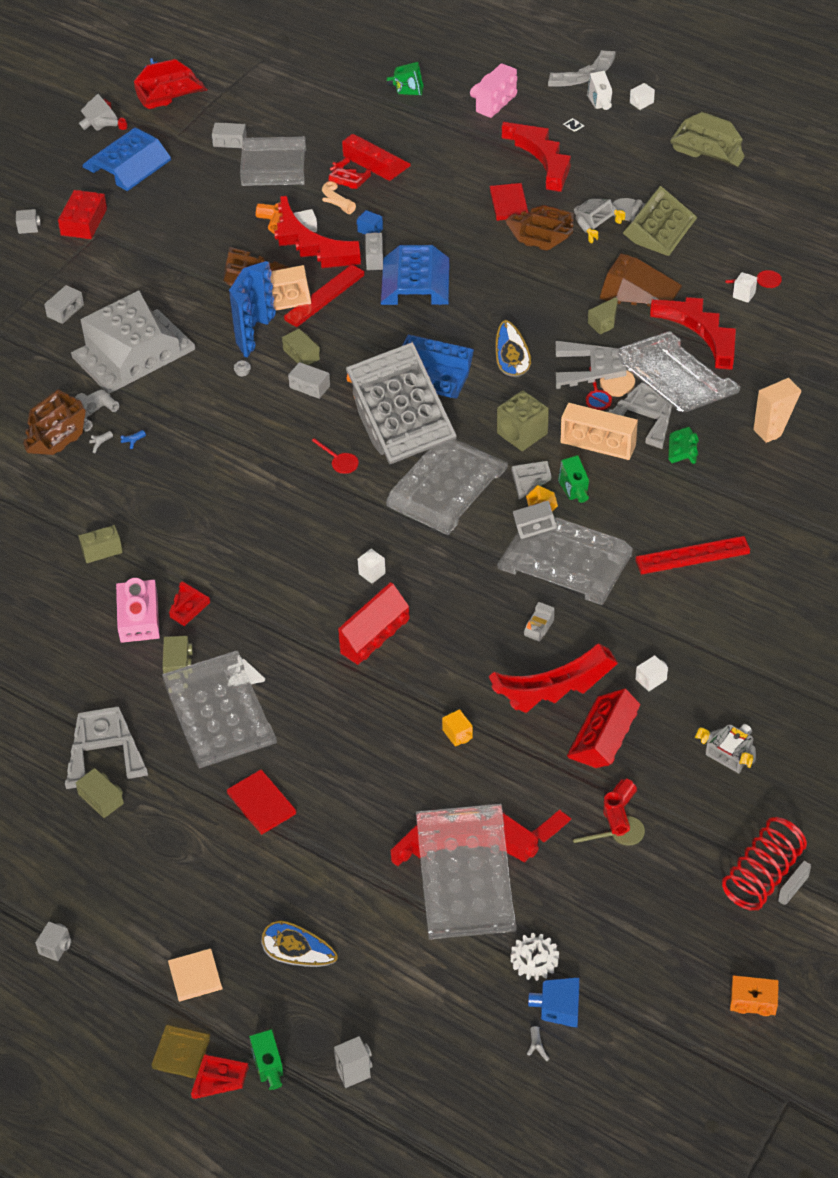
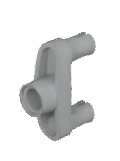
(94, 402)

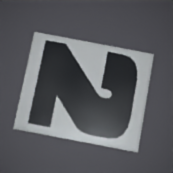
(573, 125)

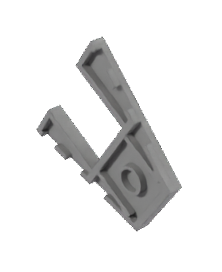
(604, 363)
(648, 403)
(102, 730)

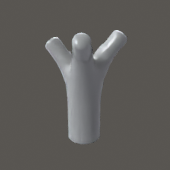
(98, 440)
(536, 1043)

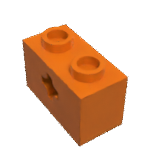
(754, 995)

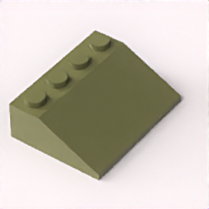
(660, 223)

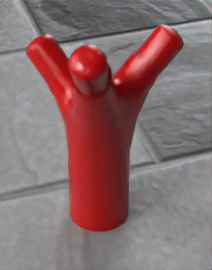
(341, 164)

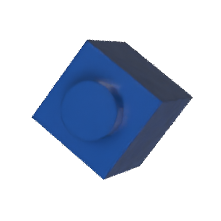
(369, 223)

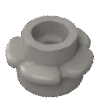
(242, 368)

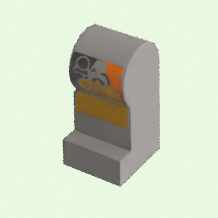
(540, 622)

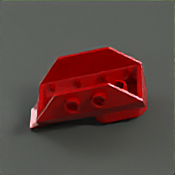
(165, 81)

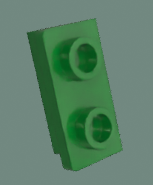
(683, 445)

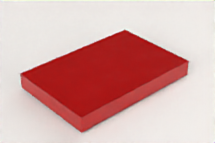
(508, 200)
(261, 802)

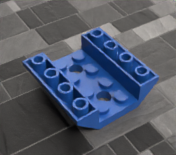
(130, 158)
(429, 269)
(251, 303)
(442, 363)

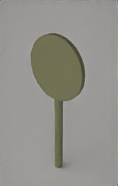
(632, 837)

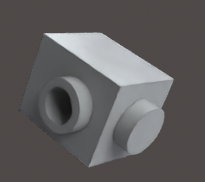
(27, 221)
(53, 941)

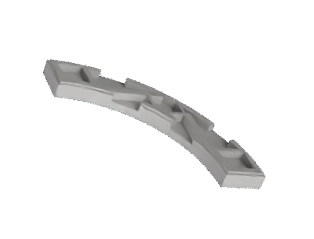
(602, 63)

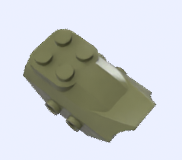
(709, 137)

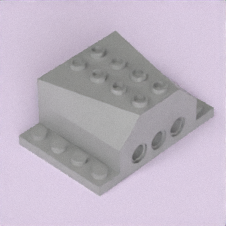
(128, 342)
(399, 404)

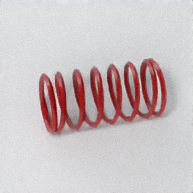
(752, 877)

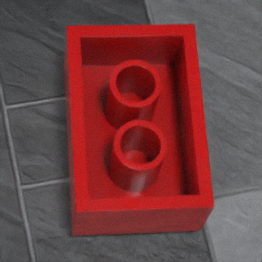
(82, 214)

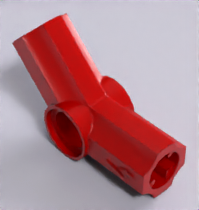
(614, 806)

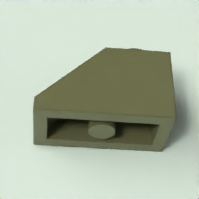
(603, 316)

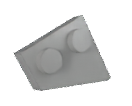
(529, 476)

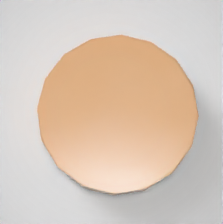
(618, 386)

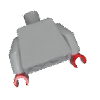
(99, 115)

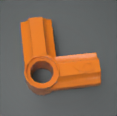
(269, 212)

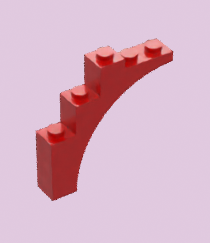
(328, 251)
(704, 324)
(553, 685)

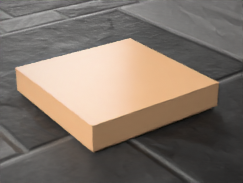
(195, 975)

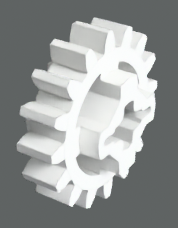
(542, 962)

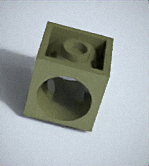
(522, 420)

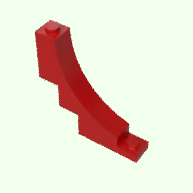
(547, 152)
(518, 842)

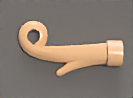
(345, 204)

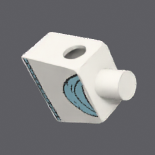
(599, 90)

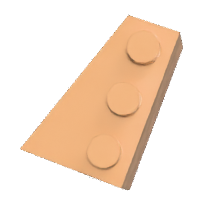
(774, 409)

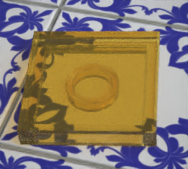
(180, 1051)

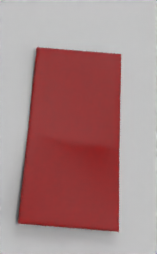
(551, 826)

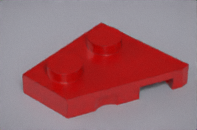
(349, 177)
(187, 604)
(218, 1076)

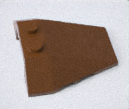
(542, 226)
(240, 259)
(637, 283)
(54, 424)

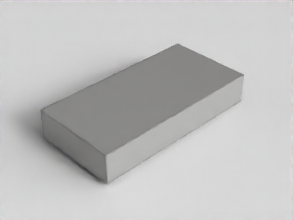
(794, 883)

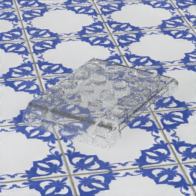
(675, 373)
(445, 484)
(570, 558)
(218, 709)
(465, 871)

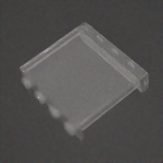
(273, 161)

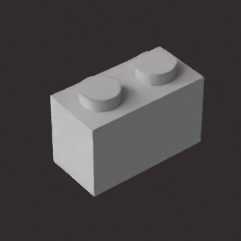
(228, 135)
(374, 251)
(64, 304)
(309, 380)
(534, 519)
(353, 1061)

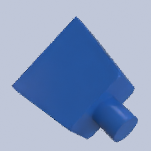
(558, 1001)

